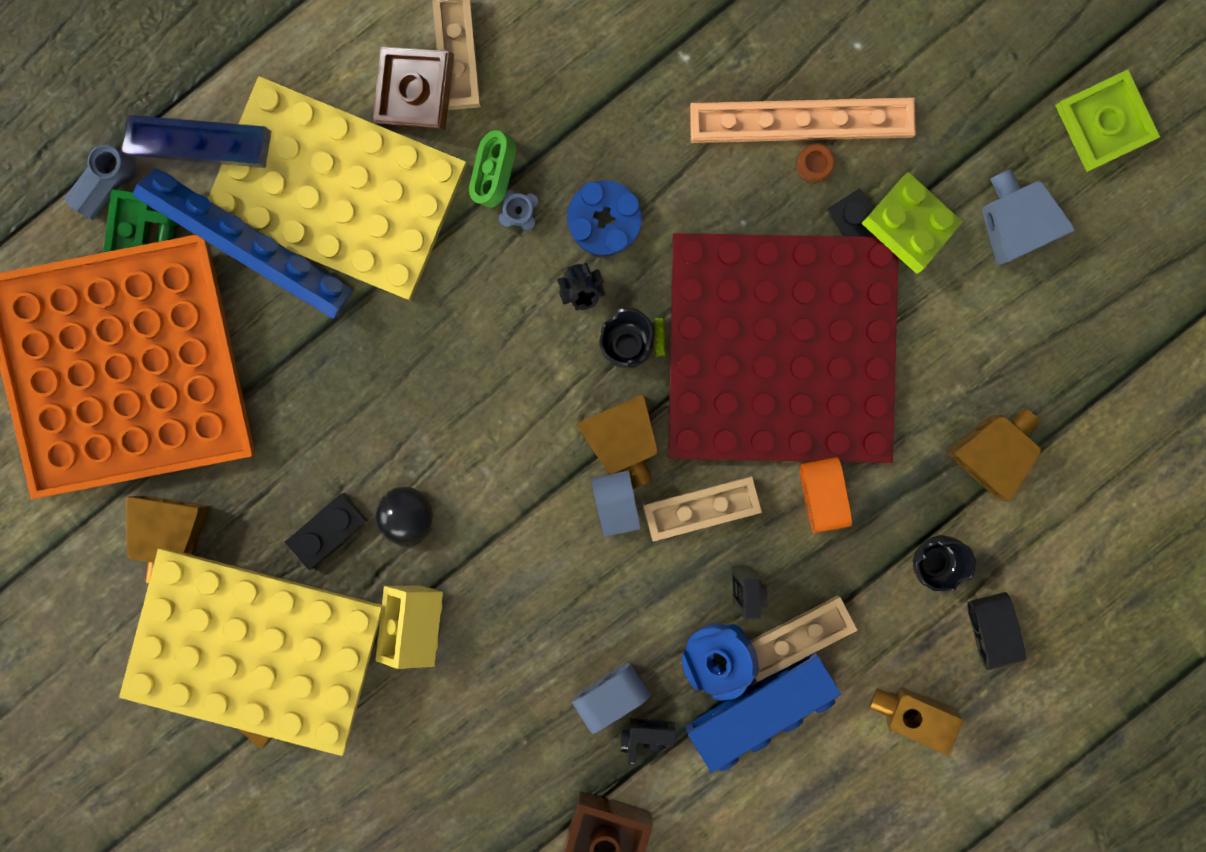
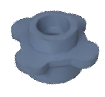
(525, 218)

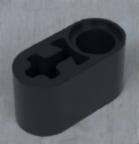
(996, 630)

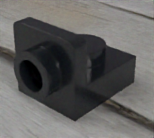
(651, 733)

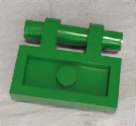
(130, 222)

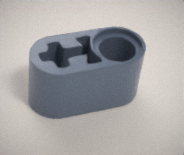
(615, 503)
(611, 698)

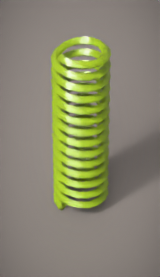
(661, 337)

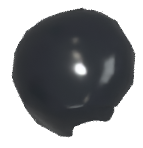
(627, 338)
(404, 516)
(943, 563)

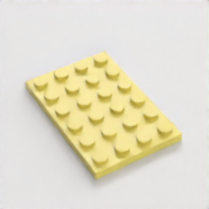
(341, 189)
(251, 651)

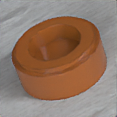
(815, 163)

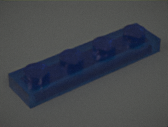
(197, 141)

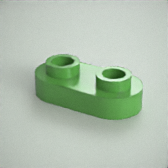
(492, 168)

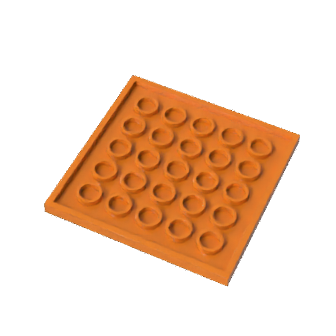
(120, 367)

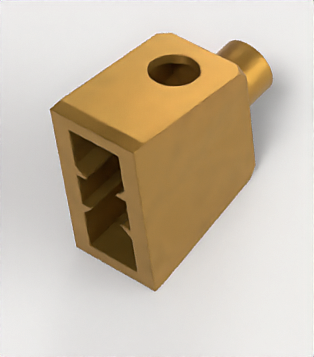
(623, 439)
(999, 453)
(160, 524)
(932, 726)

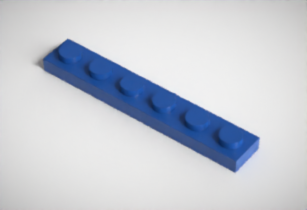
(242, 242)

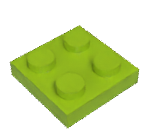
(1107, 120)
(912, 223)

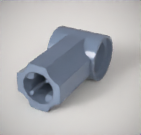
(95, 184)

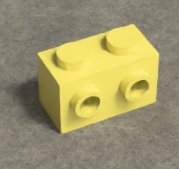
(409, 627)

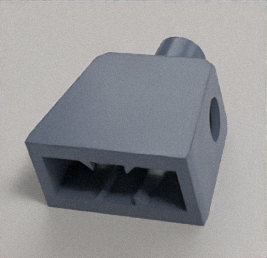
(1022, 218)

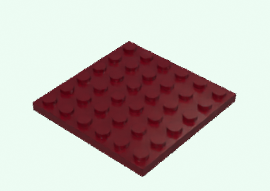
(782, 348)

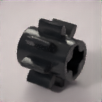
(581, 286)

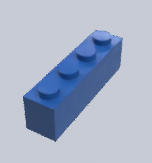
(762, 712)

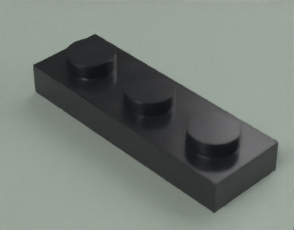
(748, 592)

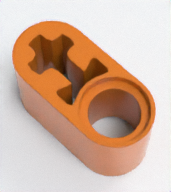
(825, 495)

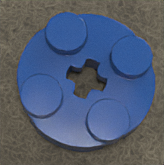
(622, 207)
(734, 647)

